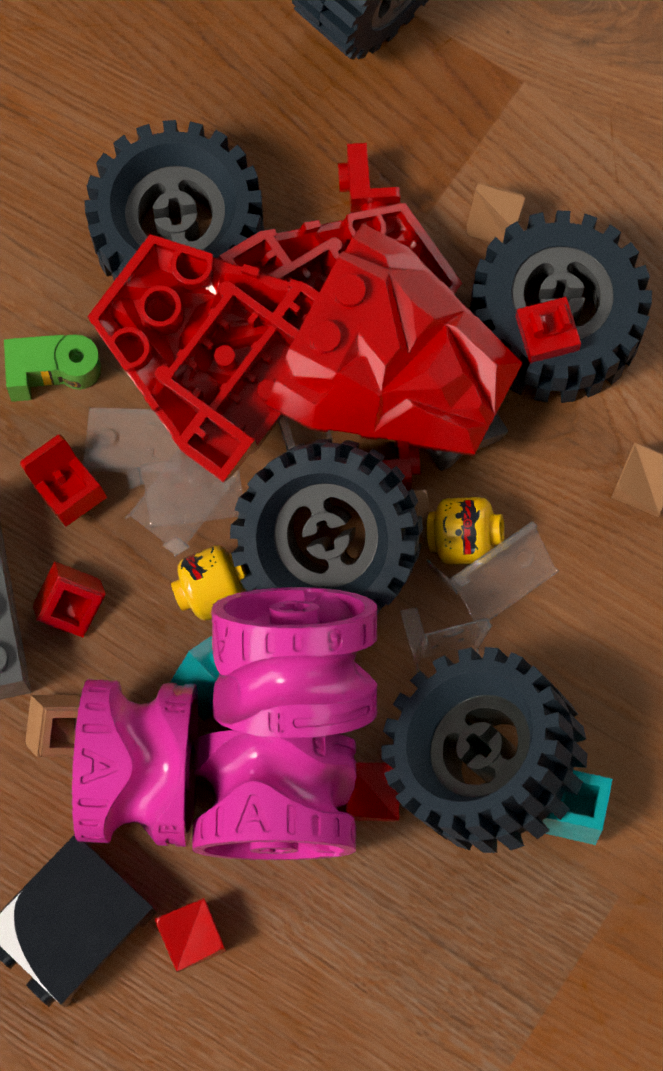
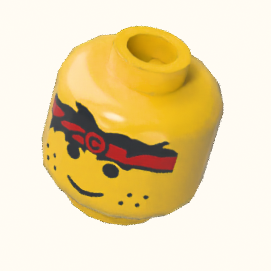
(464, 529)
(206, 579)

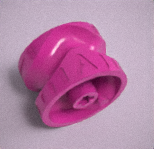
(291, 661)
(135, 763)
(275, 796)

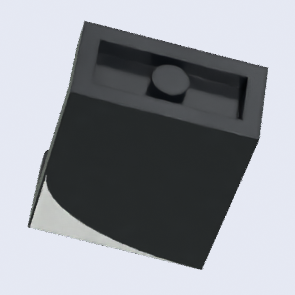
(69, 922)

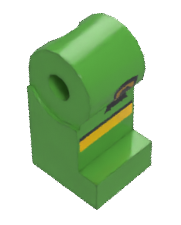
(49, 361)

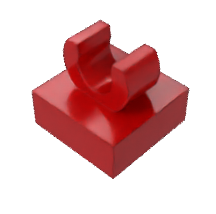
(548, 329)

